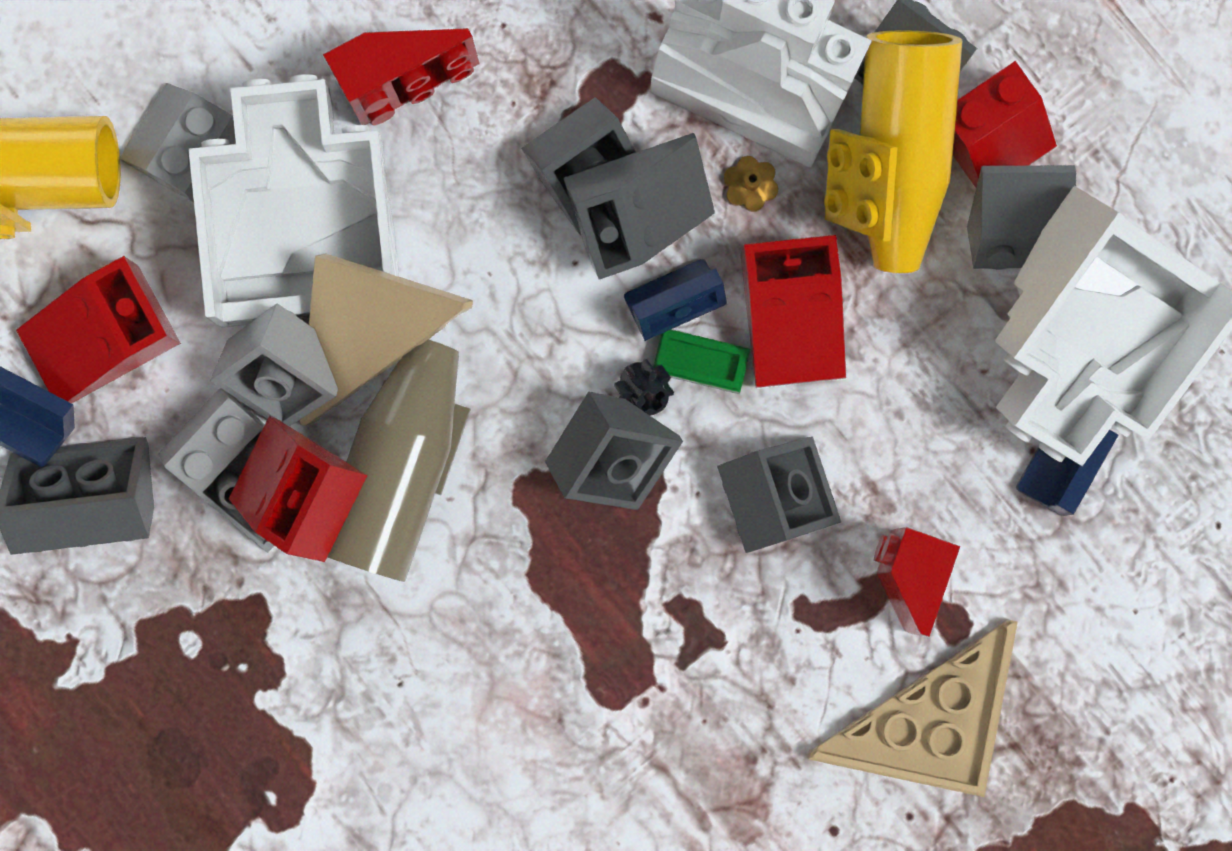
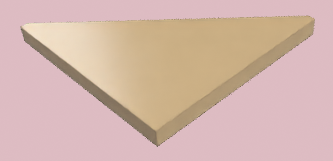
(371, 321)
(936, 727)

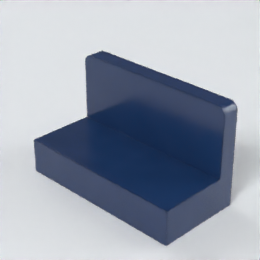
(675, 298)
(32, 419)
(1064, 483)

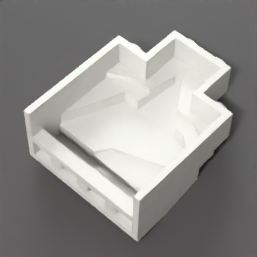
(760, 69)
(285, 198)
(1104, 331)

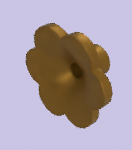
(746, 193)

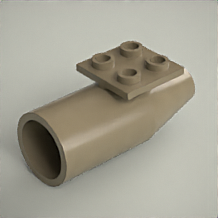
(407, 454)

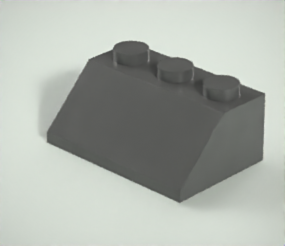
(78, 497)

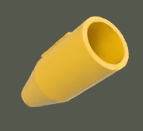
(900, 164)
(56, 166)

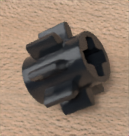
(645, 386)

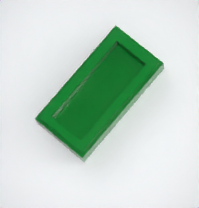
(702, 360)

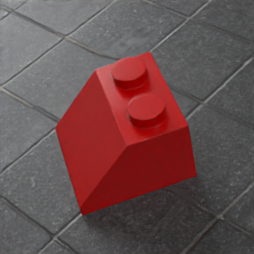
(1001, 124)
(915, 575)

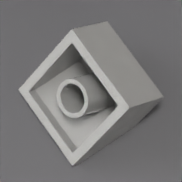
(167, 133)
(276, 367)

